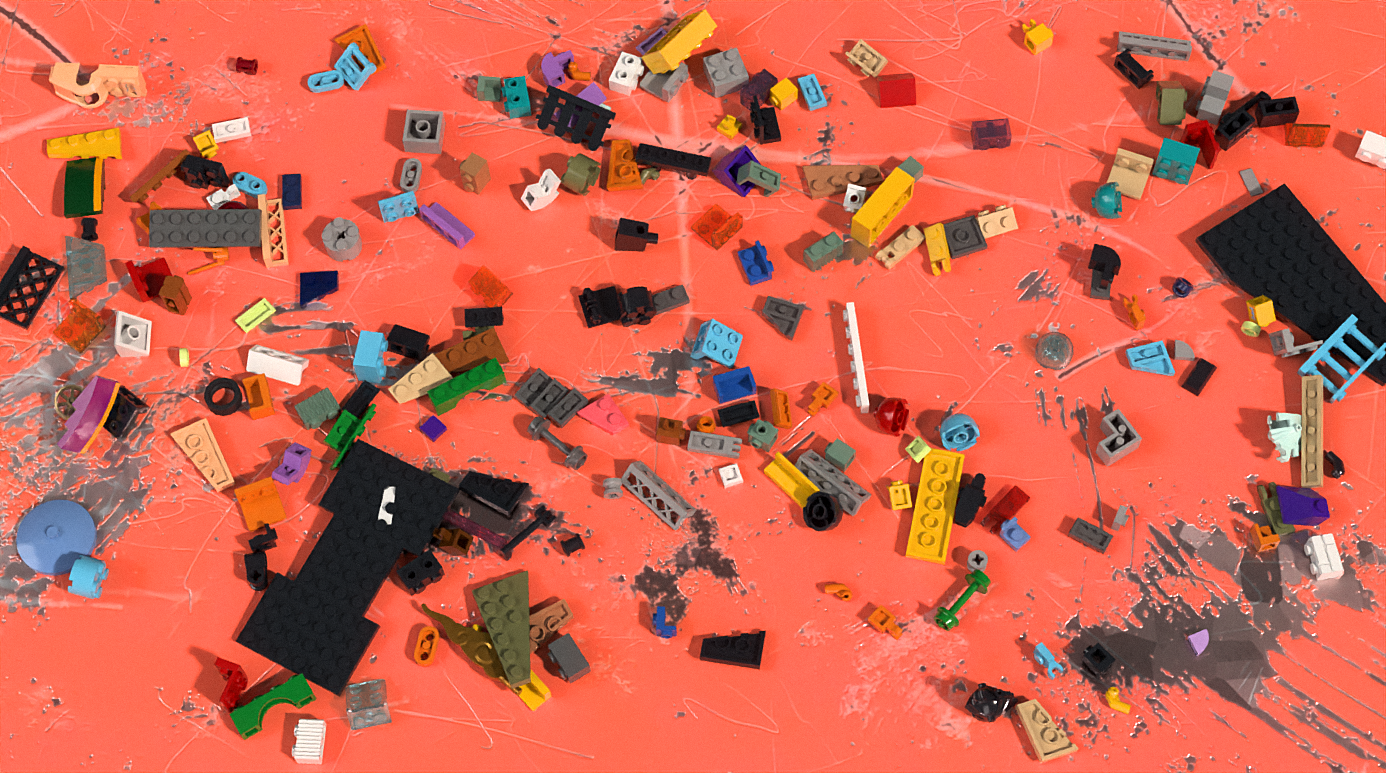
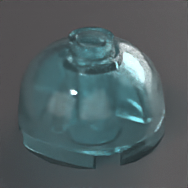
(1054, 351)

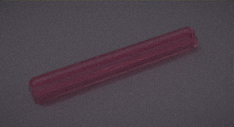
(475, 529)

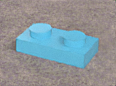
(812, 92)

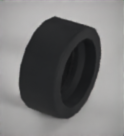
(229, 408)

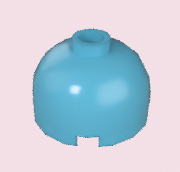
(959, 432)

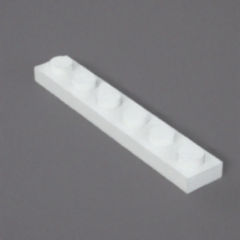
(856, 365)

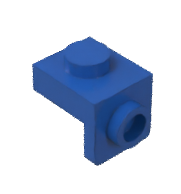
(659, 620)

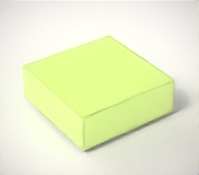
(918, 449)

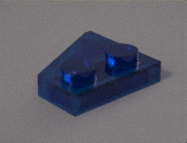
(317, 285)

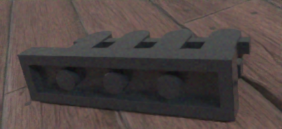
(566, 114)

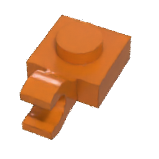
(1134, 313)
(823, 396)
(883, 621)

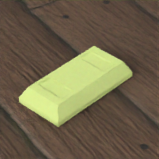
(255, 315)

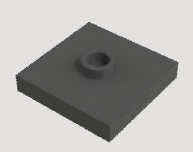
(964, 237)

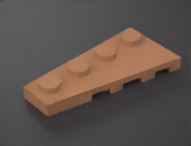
(834, 179)
(548, 622)

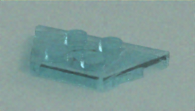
(85, 265)

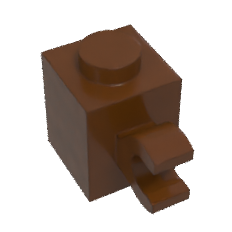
(453, 541)

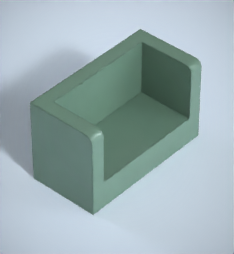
(761, 176)

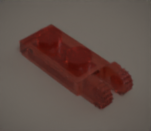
(1006, 508)

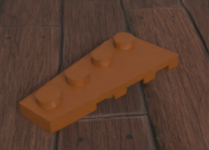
(156, 181)
(473, 352)

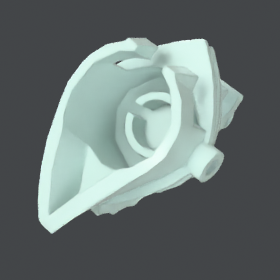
(1286, 434)

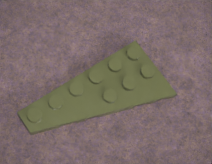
(507, 620)

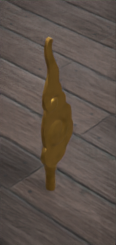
(475, 645)

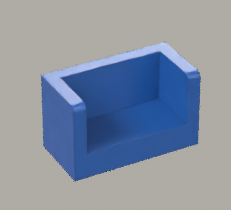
(734, 385)

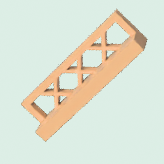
(266, 237)

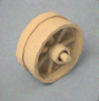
(70, 400)

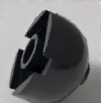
(822, 511)

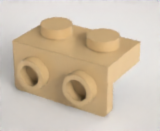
(867, 58)
(997, 221)

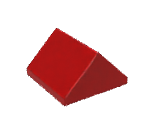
(896, 90)

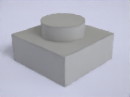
(1120, 519)

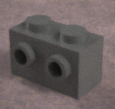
(569, 658)

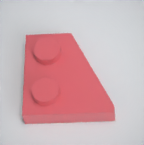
(604, 415)

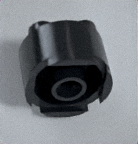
(635, 306)

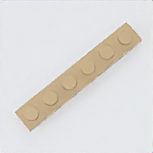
(1312, 432)

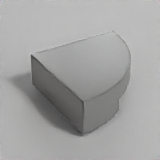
(1183, 351)

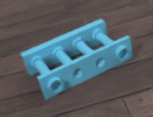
(1336, 341)

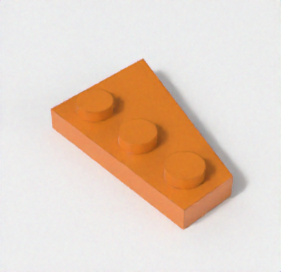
(367, 45)
(623, 167)

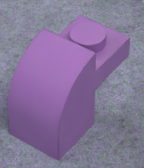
(553, 67)
(294, 464)

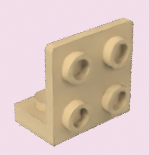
(1130, 172)

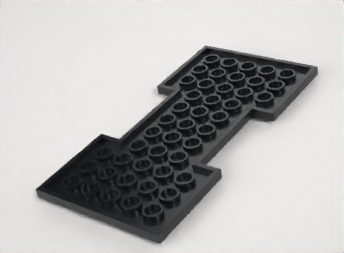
(319, 617)

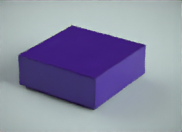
(433, 428)

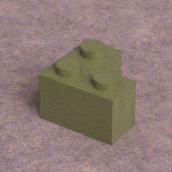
(1170, 100)

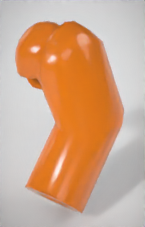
(576, 74)
(840, 590)

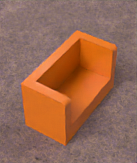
(259, 396)

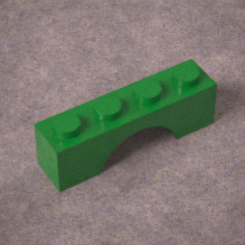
(447, 395)
(249, 718)

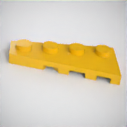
(98, 143)

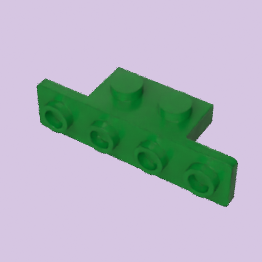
(344, 432)

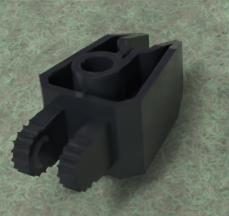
(971, 498)

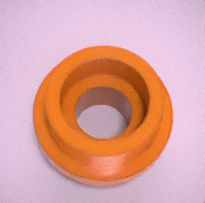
(706, 424)

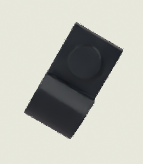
(1106, 261)

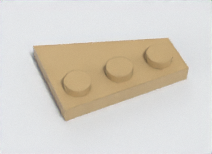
(420, 379)
(1046, 738)

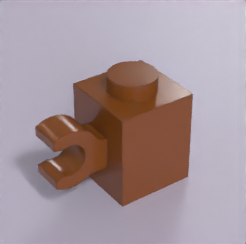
(670, 431)

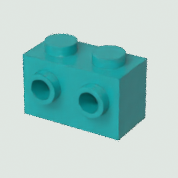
(517, 97)

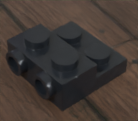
(203, 172)

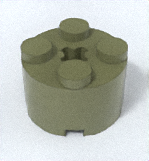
(581, 173)

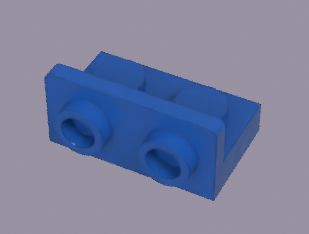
(755, 264)

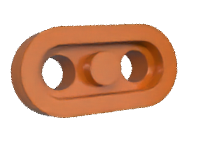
(426, 647)

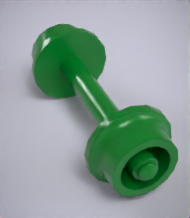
(978, 582)

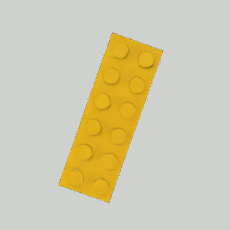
(935, 506)

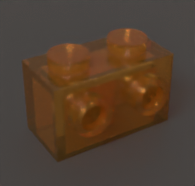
(490, 287)

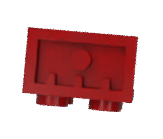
(1202, 135)
(148, 278)
(236, 683)

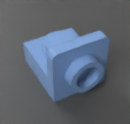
(1013, 534)

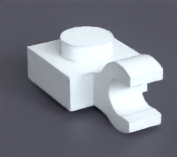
(221, 197)

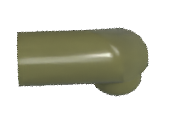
(648, 174)

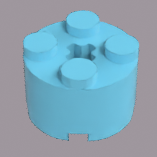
(87, 577)

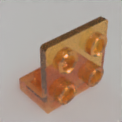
(1306, 134)
(717, 226)
(79, 326)

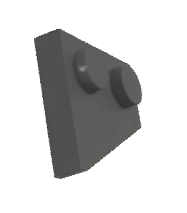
(783, 315)

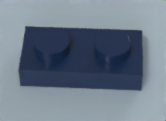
(292, 191)

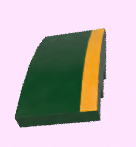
(84, 187)

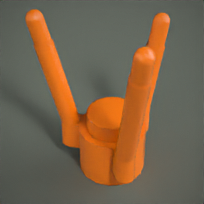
(220, 254)

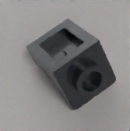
(264, 542)

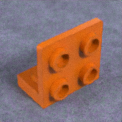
(260, 503)

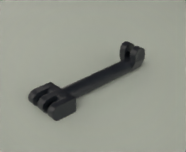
(1249, 104)
(541, 519)

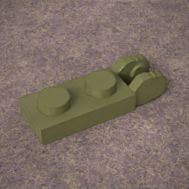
(1272, 510)

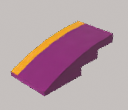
(90, 414)

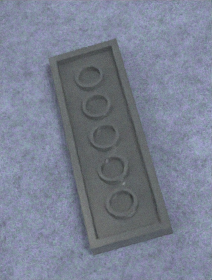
(205, 228)

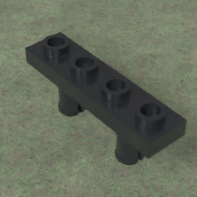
(673, 159)

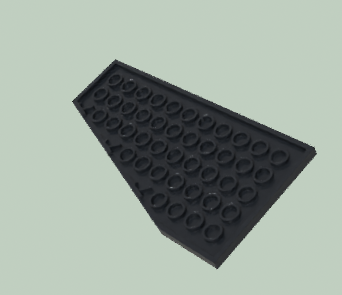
(1289, 258)

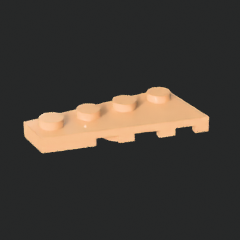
(203, 450)

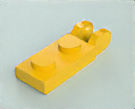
(937, 248)

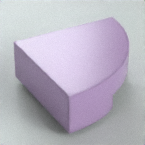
(1199, 641)

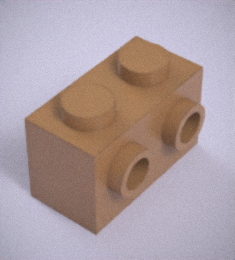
(474, 173)

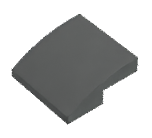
(540, 393)

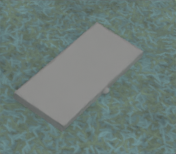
(1251, 182)

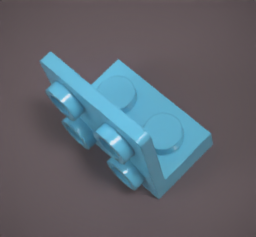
(398, 207)
(717, 343)

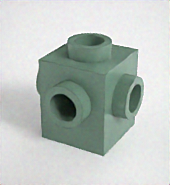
(762, 435)

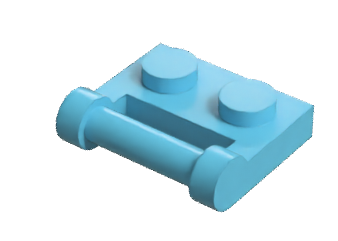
(350, 70)

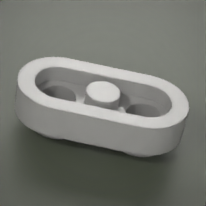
(411, 177)

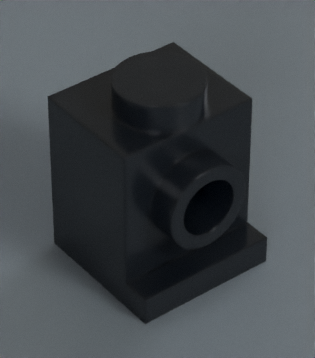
(1098, 652)

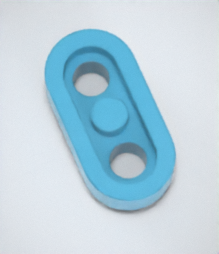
(326, 81)
(248, 184)

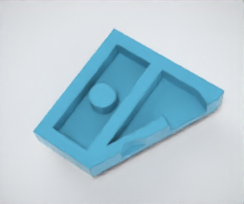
(1151, 359)

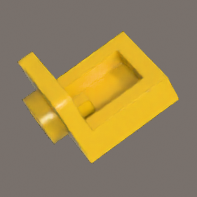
(206, 144)

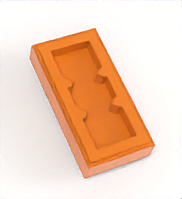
(781, 408)

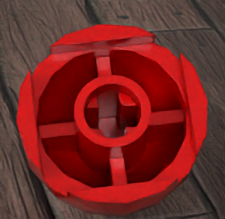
(892, 415)

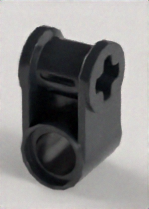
(256, 567)

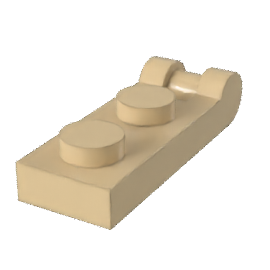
(901, 247)

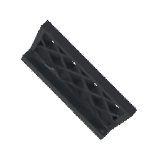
(12, 277)

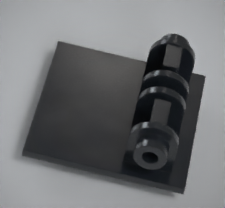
(599, 306)

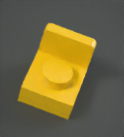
(899, 495)

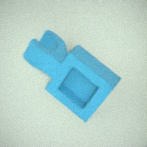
(1045, 657)

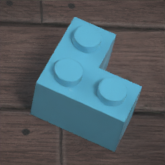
(368, 357)

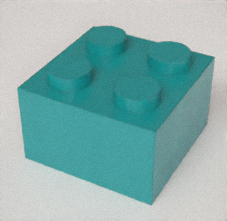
(1176, 161)

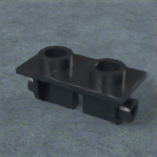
(484, 317)

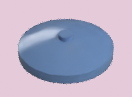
(55, 537)

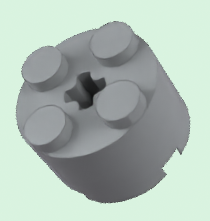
(342, 239)

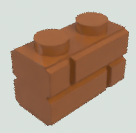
(175, 295)

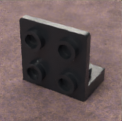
(765, 123)
(123, 411)

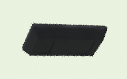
(1199, 377)
(361, 399)
(738, 413)

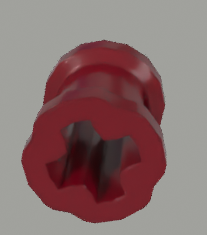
(244, 65)

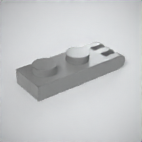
(714, 444)

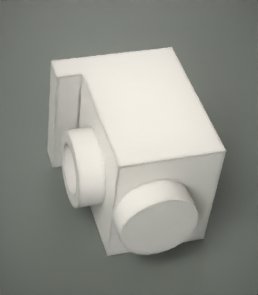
(854, 190)

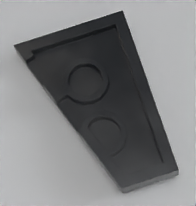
(497, 493)
(736, 651)

